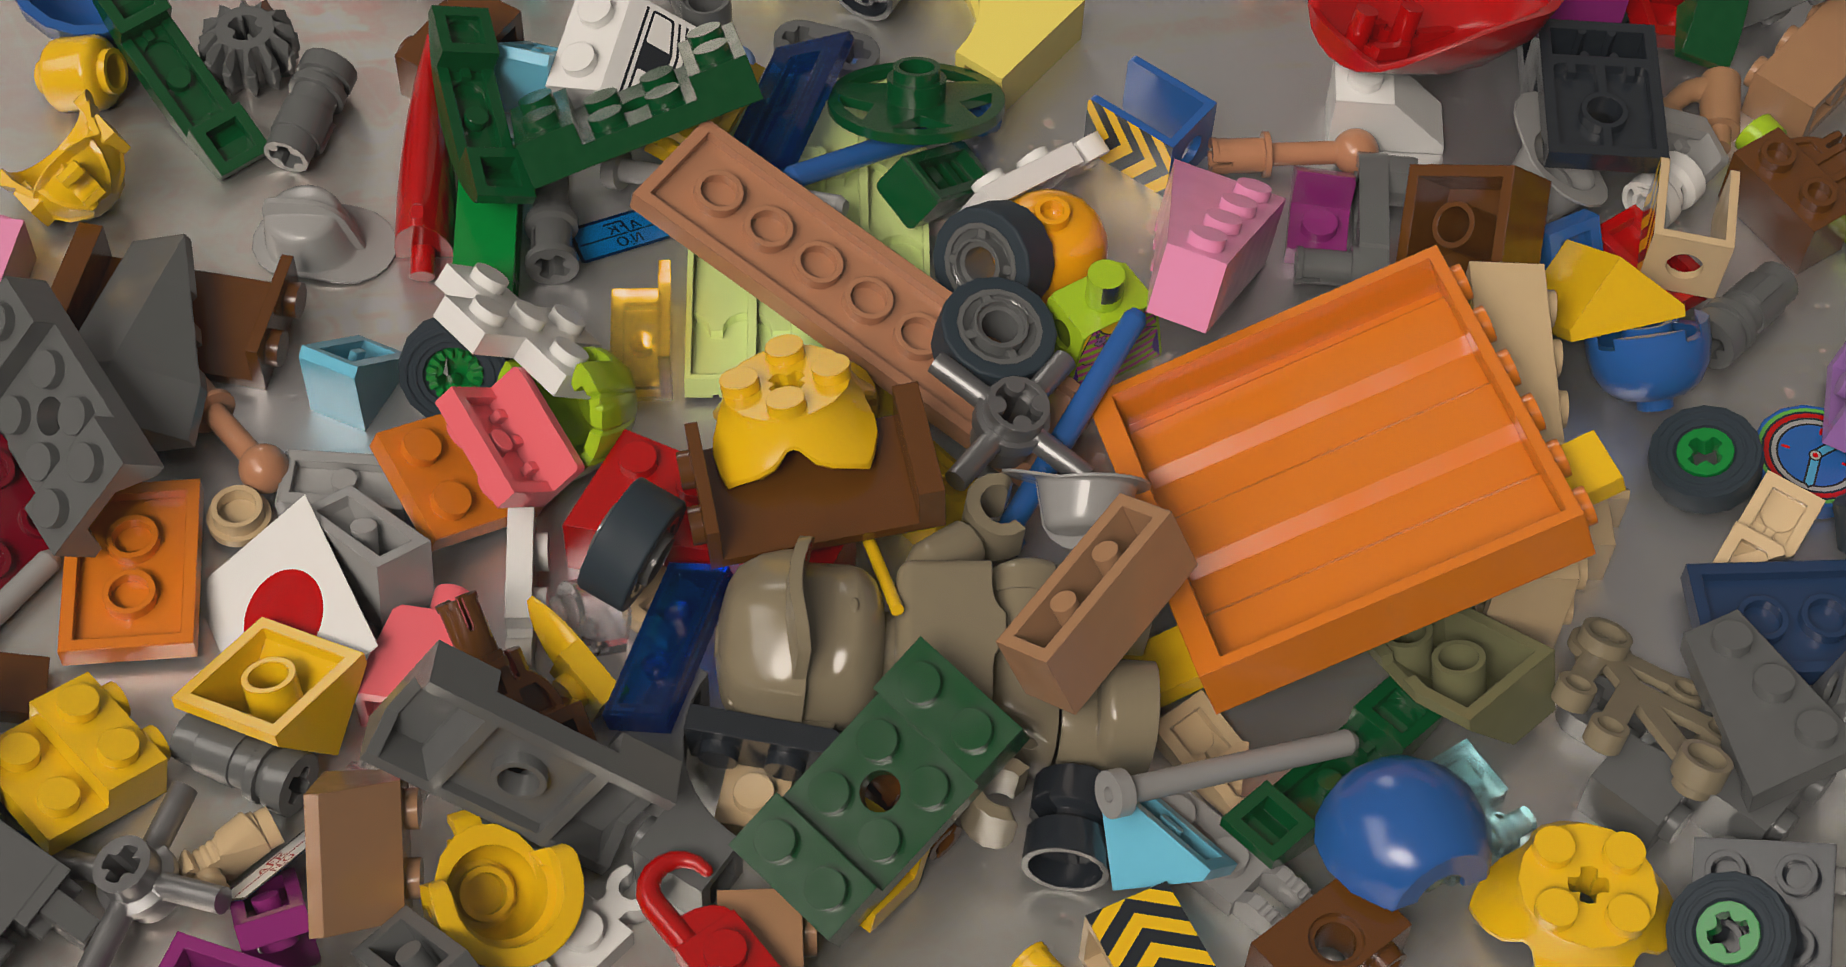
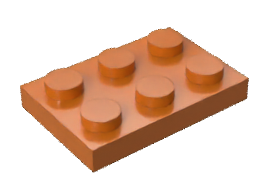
(143, 584)

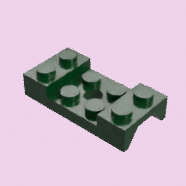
(565, 140)
(821, 838)

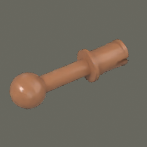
(1260, 154)
(259, 464)

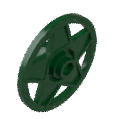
(916, 98)

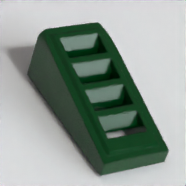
(931, 183)

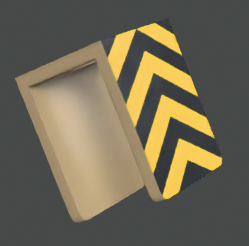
(1661, 244)
(1142, 932)

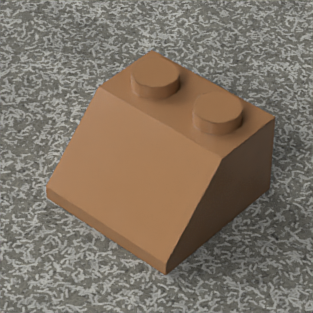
(360, 850)

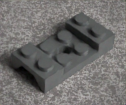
(98, 445)
(459, 736)

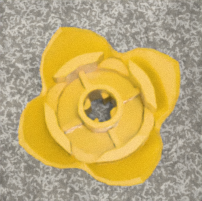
(792, 401)
(1534, 901)

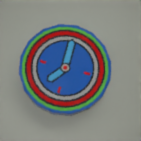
(1796, 453)

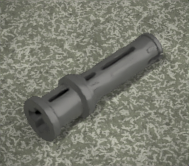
(551, 229)

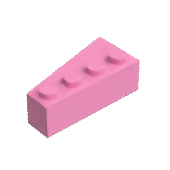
(1208, 243)

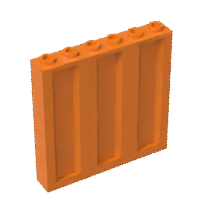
(1345, 476)

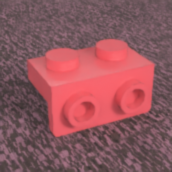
(511, 440)

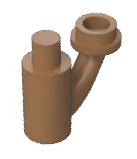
(1718, 99)

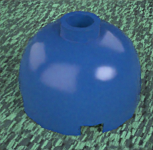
(1652, 361)

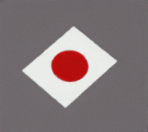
(287, 578)

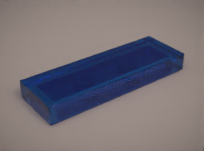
(668, 649)

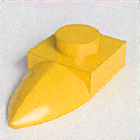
(574, 667)

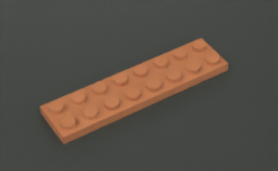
(811, 268)

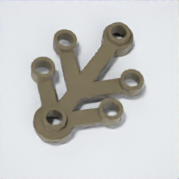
(1604, 650)

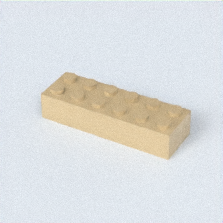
(1522, 319)

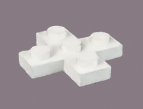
(499, 324)

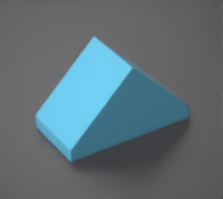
(522, 69)
(349, 378)
(1160, 847)

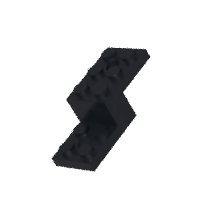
(1597, 95)

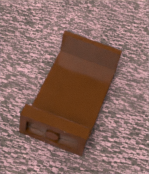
(239, 317)
(803, 499)

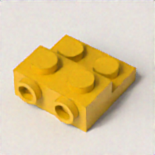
(79, 763)

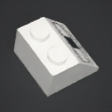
(614, 46)

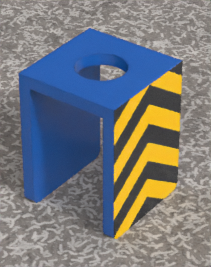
(1155, 125)

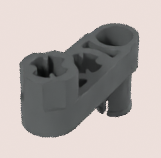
(1379, 184)

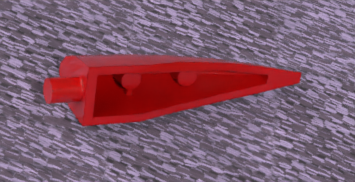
(425, 182)

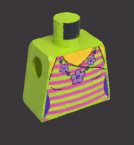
(1092, 308)

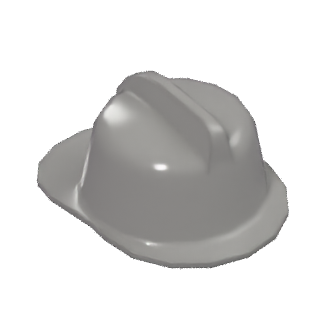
(1568, 186)
(324, 236)
(1076, 500)

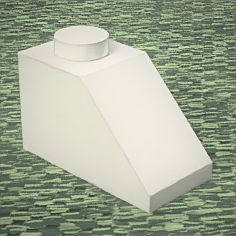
(1388, 107)

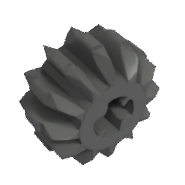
(249, 47)

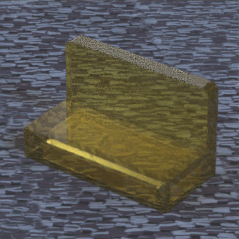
(645, 335)

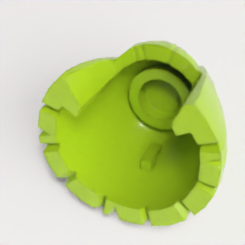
(595, 422)

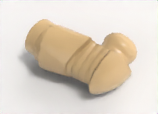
(233, 848)

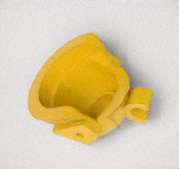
(79, 176)
(503, 895)

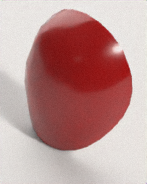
(1424, 33)

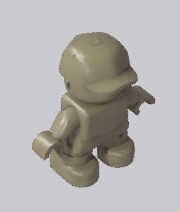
(816, 640)

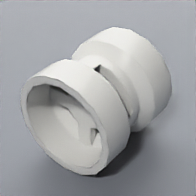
(1683, 176)

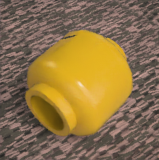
(78, 64)

